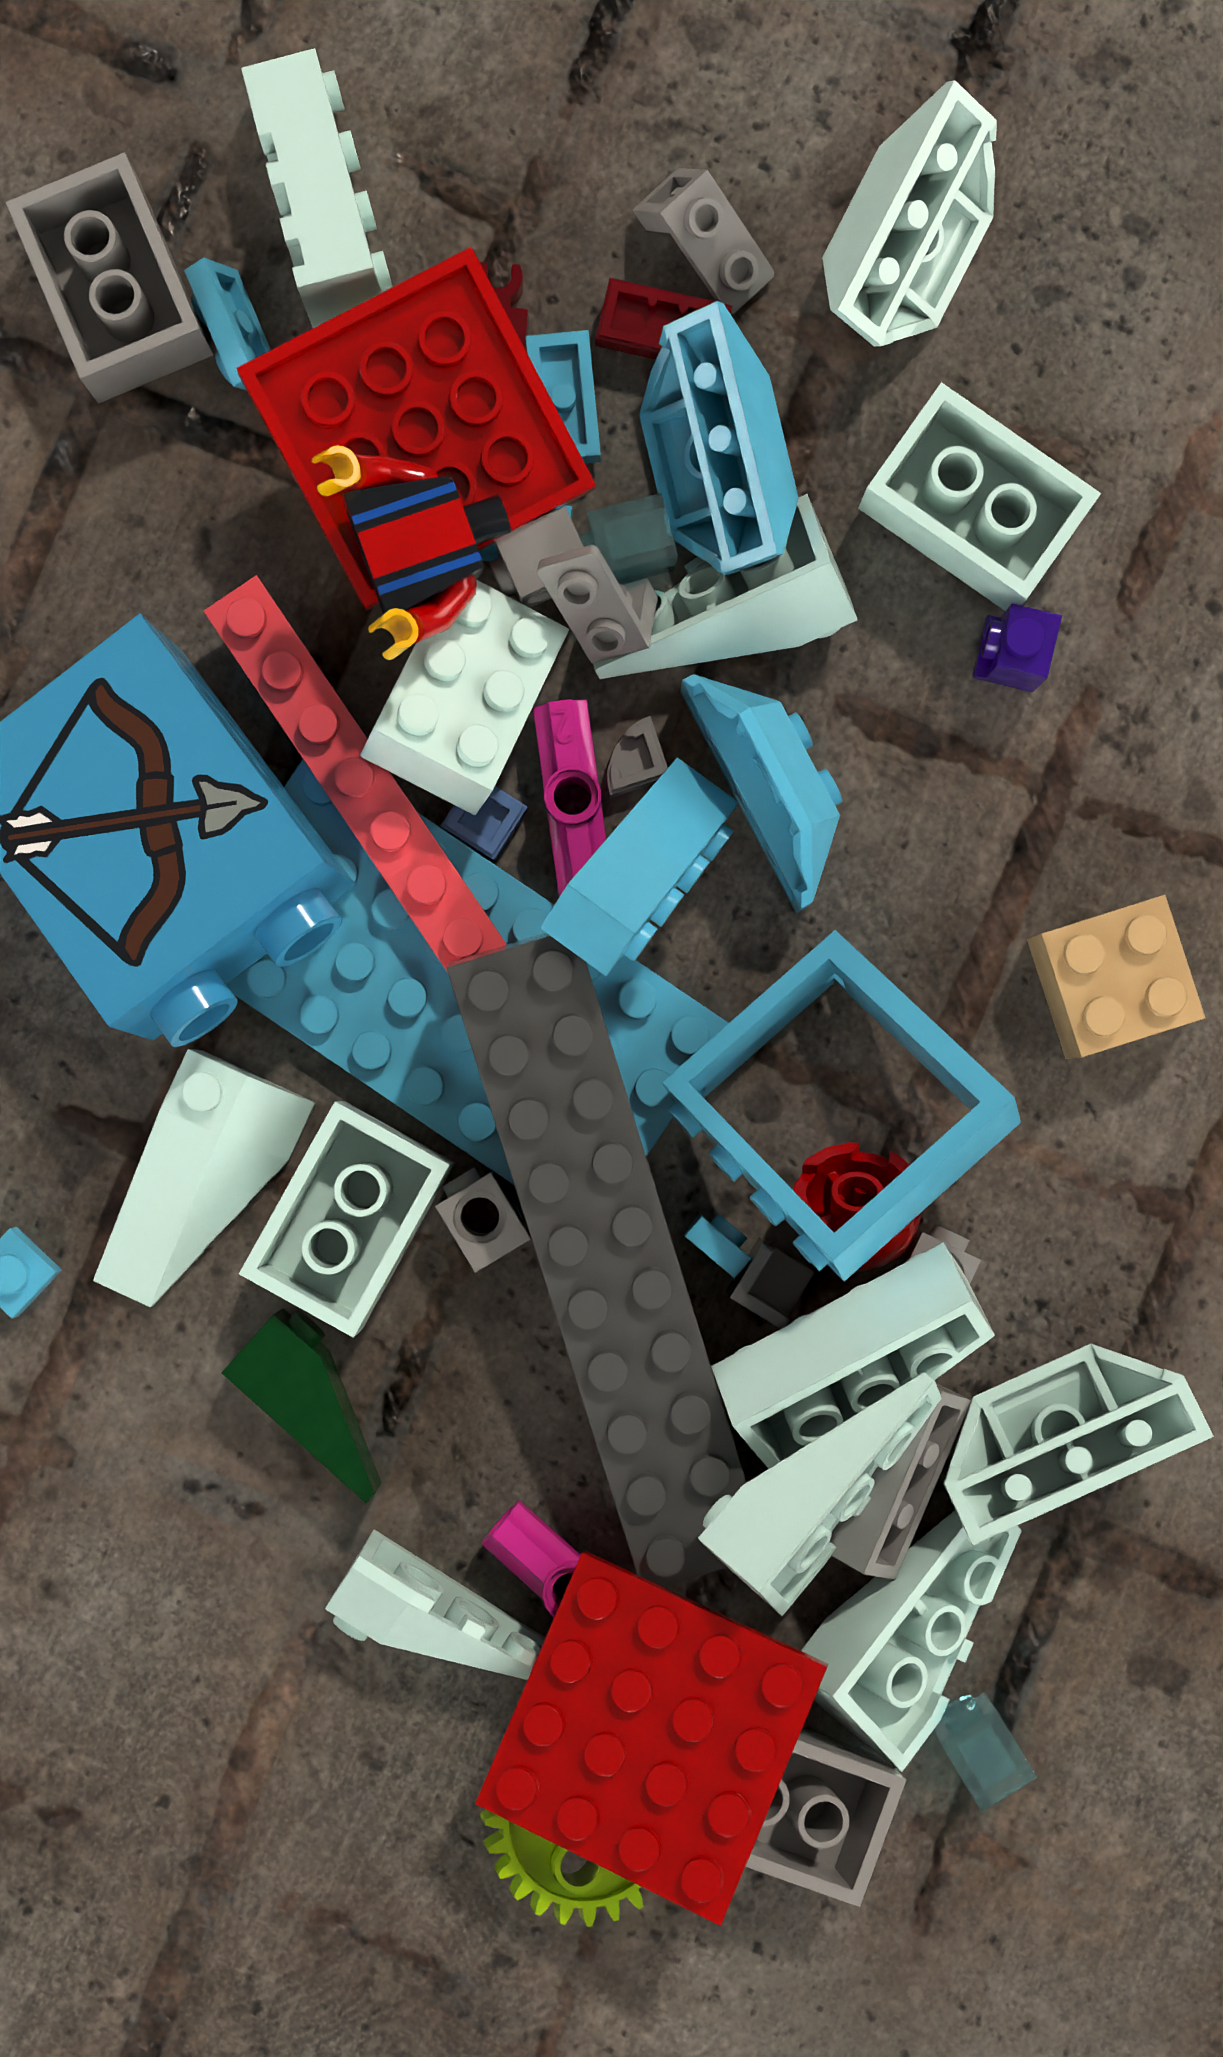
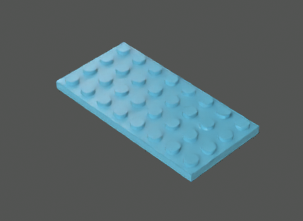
(389, 1011)

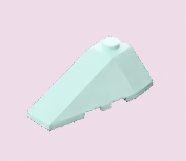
(748, 611)
(202, 1165)
(783, 1520)
(424, 1611)
(902, 1636)

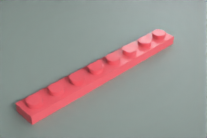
(358, 788)

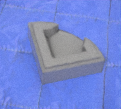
(635, 759)

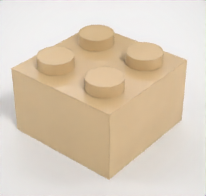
(1116, 978)

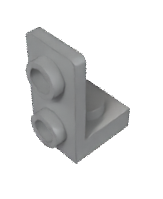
(708, 234)
(600, 611)

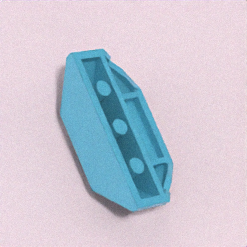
(718, 443)
(771, 779)

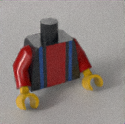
(413, 540)

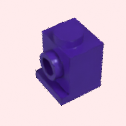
(1017, 647)

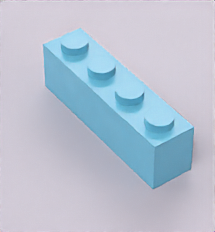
(639, 867)

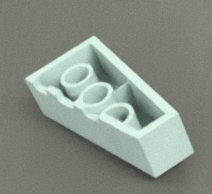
(313, 186)
(851, 1354)

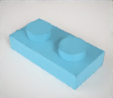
(229, 315)
(567, 374)

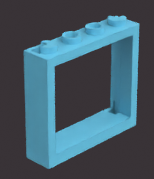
(832, 961)

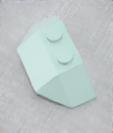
(914, 220)
(1066, 1436)

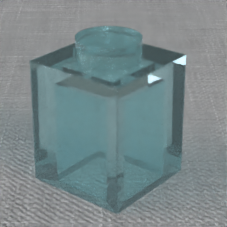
(633, 538)
(982, 1750)

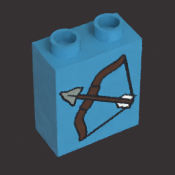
(156, 839)

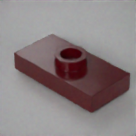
(636, 315)

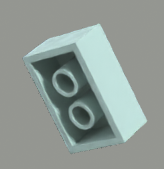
(977, 499)
(466, 699)
(346, 1218)

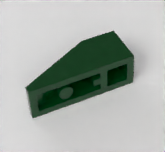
(302, 1391)

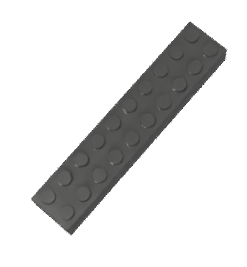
(602, 1247)

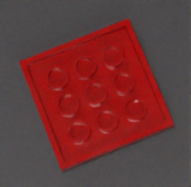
(423, 380)
(652, 1736)

